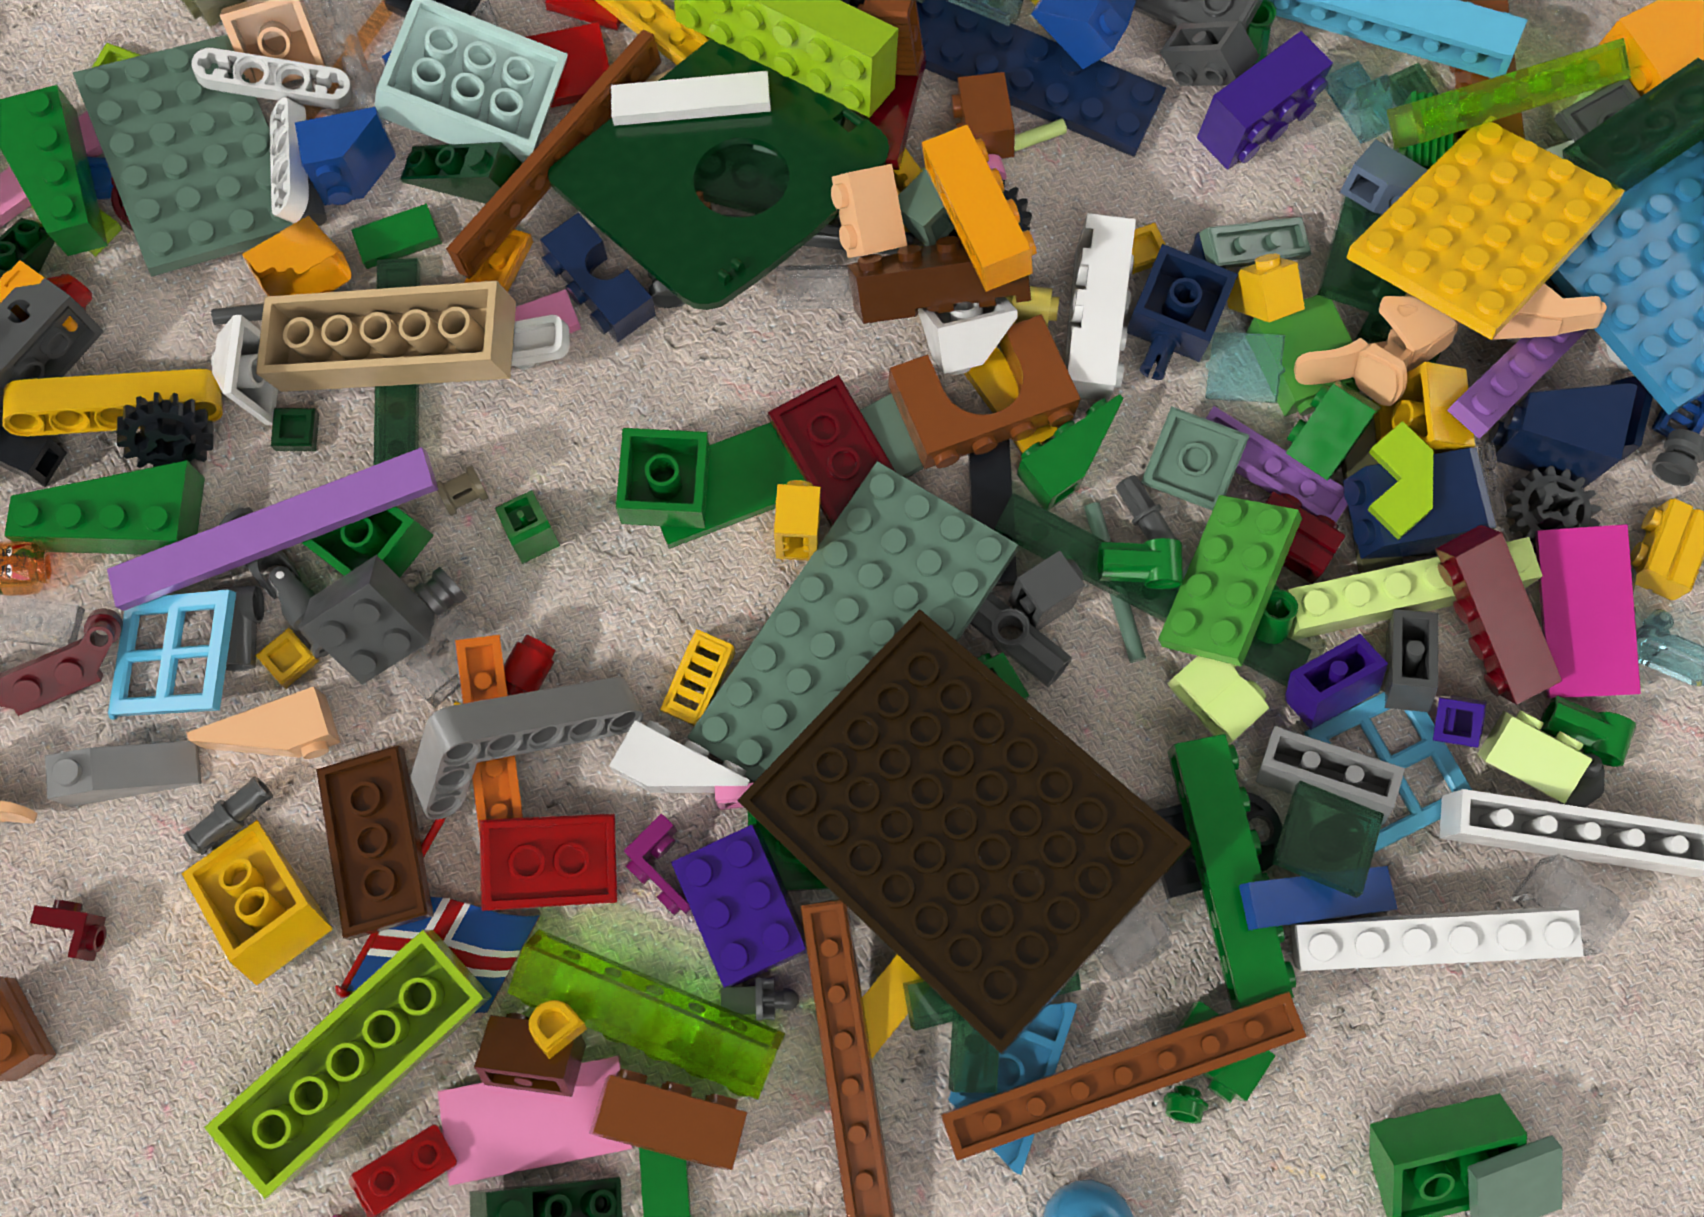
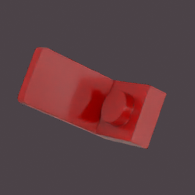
(402, 1171)

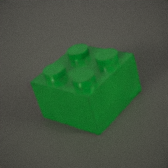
(663, 478)
(387, 534)

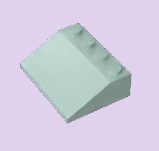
(468, 80)

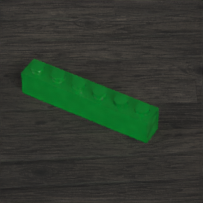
(1225, 859)

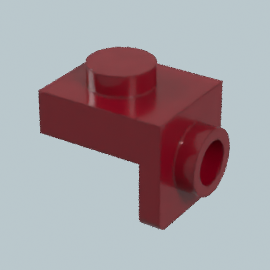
(88, 928)

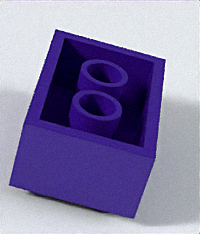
(1264, 101)
(741, 906)

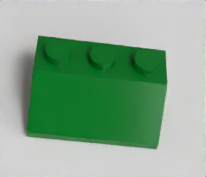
(1427, 1154)

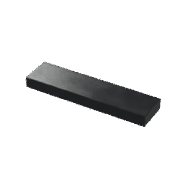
(990, 492)

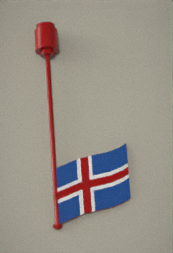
(480, 939)

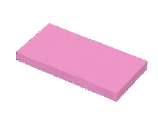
(520, 1130)

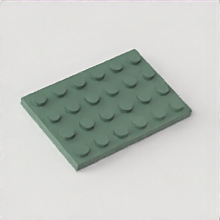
(183, 156)

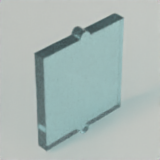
(1245, 367)

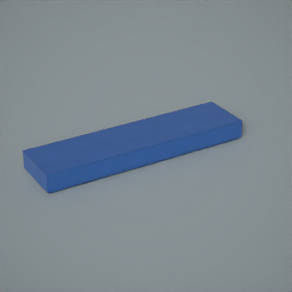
(1304, 900)

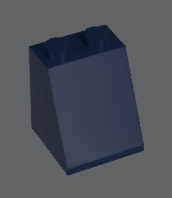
(1566, 430)
(1458, 506)

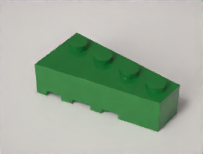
(51, 164)
(111, 513)

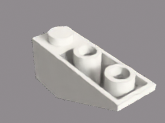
(666, 766)

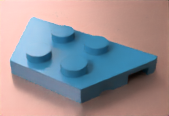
(1026, 1060)

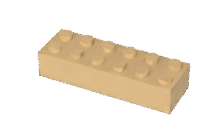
(387, 337)

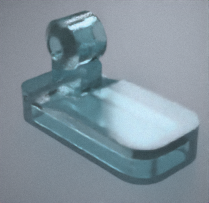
(1669, 652)

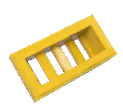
(706, 641)

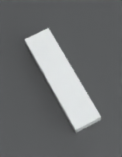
(690, 98)

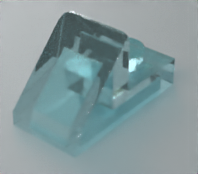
(1361, 100)

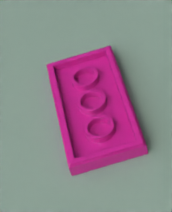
(1589, 610)

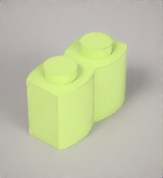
(1219, 696)

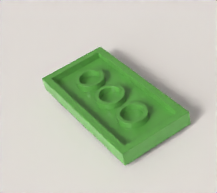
(1230, 579)

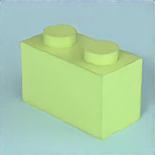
(1534, 756)

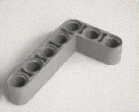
(512, 726)

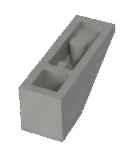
(120, 771)

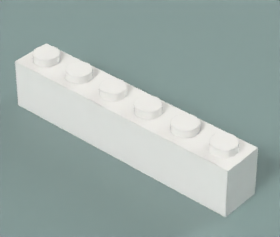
(1573, 832)
(1437, 938)

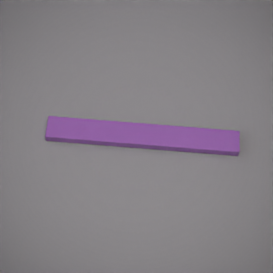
(272, 529)

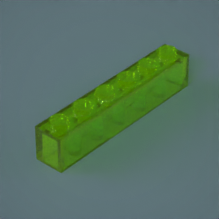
(1508, 93)
(648, 1014)

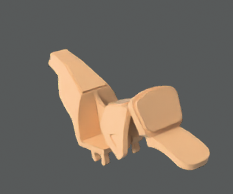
(1423, 332)

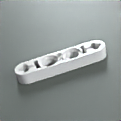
(274, 72)
(288, 176)

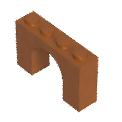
(947, 432)

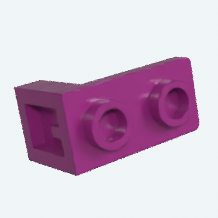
(656, 842)

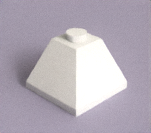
(967, 334)
(235, 369)

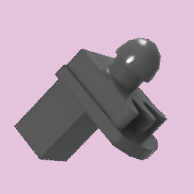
(759, 999)

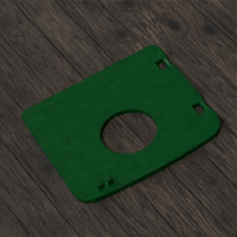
(642, 178)

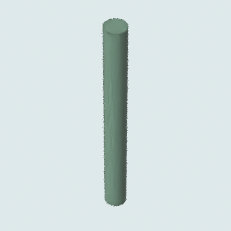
(1122, 609)

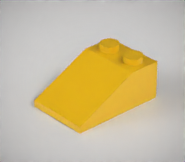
(255, 903)

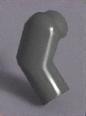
(1590, 785)

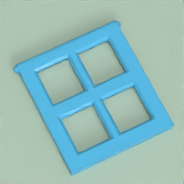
(217, 652)
(1445, 762)

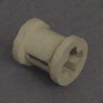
(461, 490)

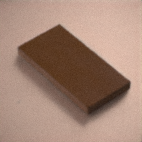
(374, 843)

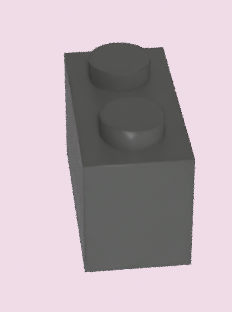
(1048, 590)
(1411, 660)

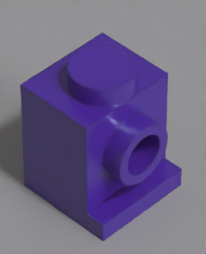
(1460, 720)

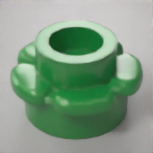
(1185, 1105)

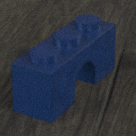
(616, 303)

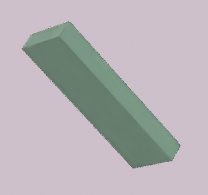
(1243, 243)

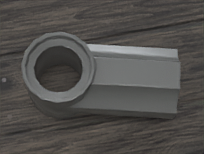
(247, 613)

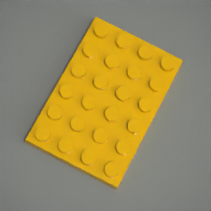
(1485, 227)

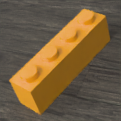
(978, 207)

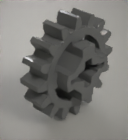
(1547, 494)

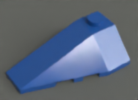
(1085, 27)

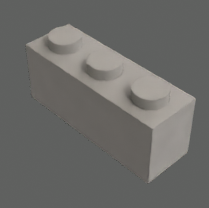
(1331, 768)

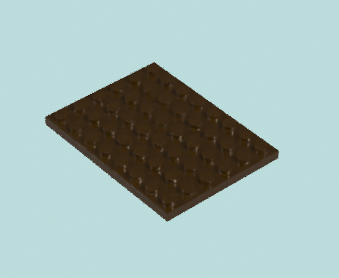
(964, 828)

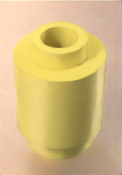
(1041, 303)

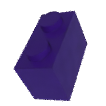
(1335, 681)

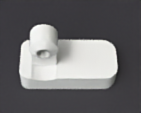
(539, 341)

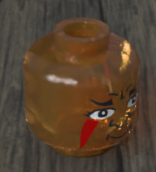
(23, 568)

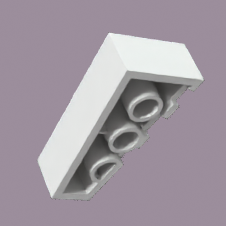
(1099, 304)

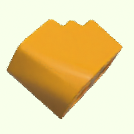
(298, 261)

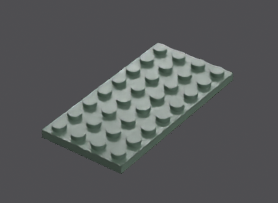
(870, 574)

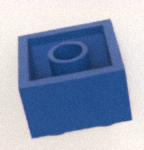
(344, 153)

